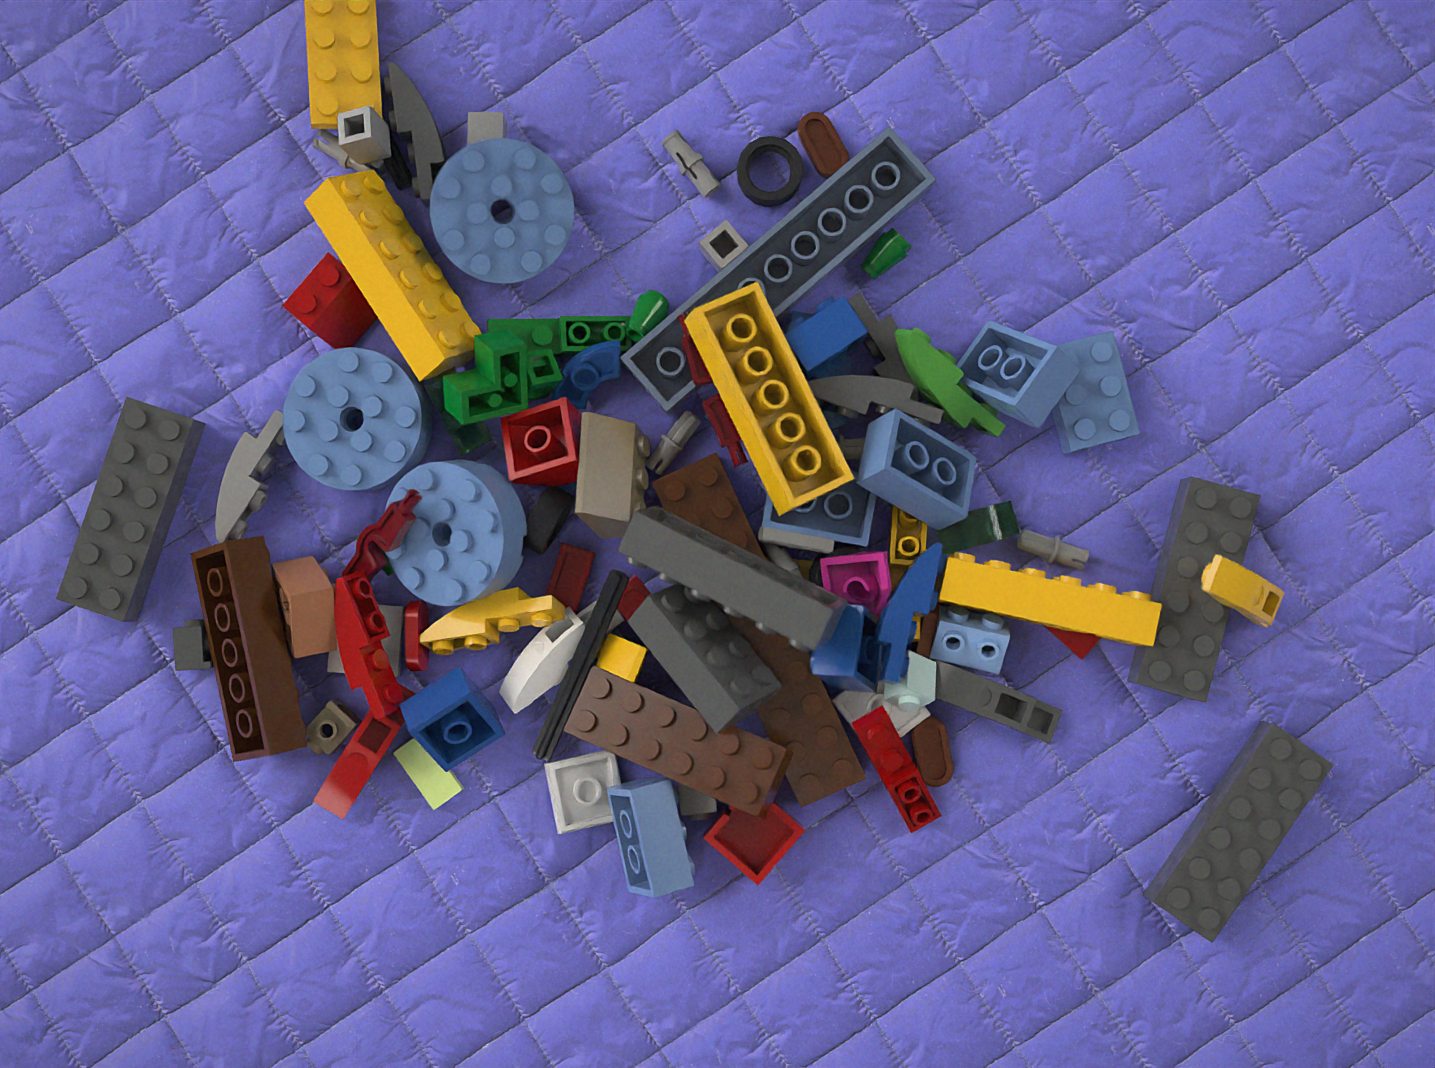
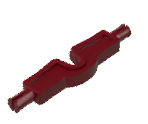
(714, 406)
(384, 534)

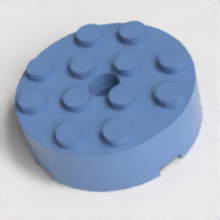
(538, 219)
(322, 427)
(463, 532)

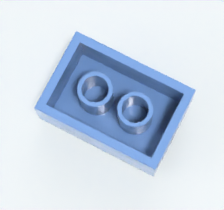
(1016, 373)
(1098, 401)
(917, 470)
(838, 515)
(651, 836)

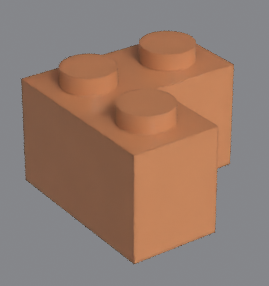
(306, 606)

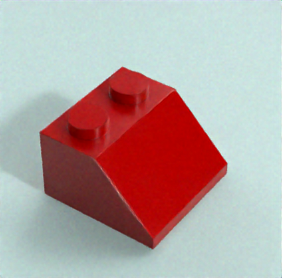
(332, 304)
(543, 444)

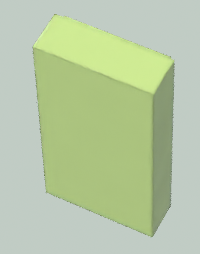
(427, 775)

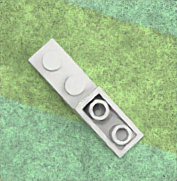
(546, 658)

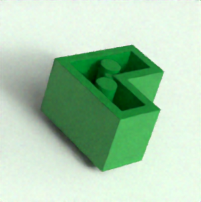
(496, 384)

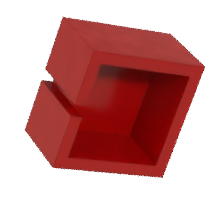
(752, 842)

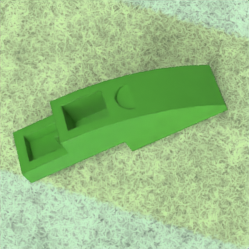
(939, 384)

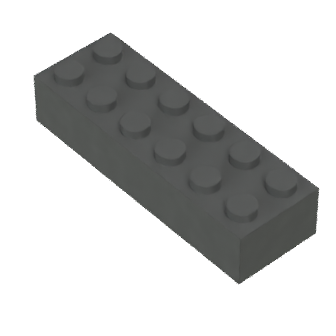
(130, 511)
(732, 577)
(1191, 622)
(1238, 830)

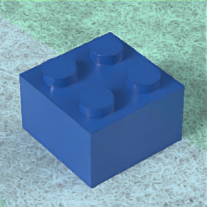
(825, 336)
(850, 657)
(452, 719)

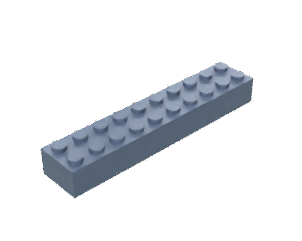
(793, 254)

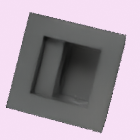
(192, 646)

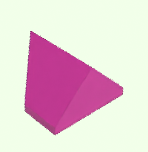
(858, 578)

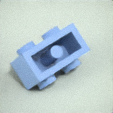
(970, 639)

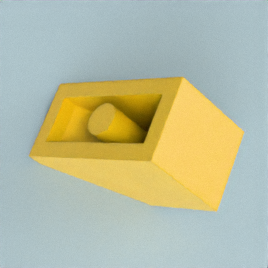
(621, 657)

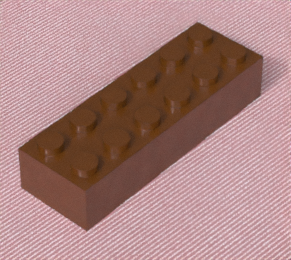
(249, 648)
(678, 742)

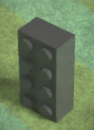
(704, 656)

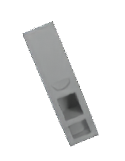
(240, 488)

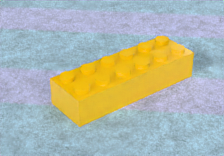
(394, 272)
(768, 398)
(1048, 602)

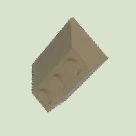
(610, 473)

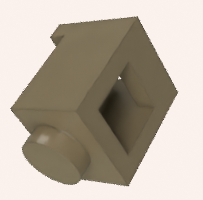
(343, 723)

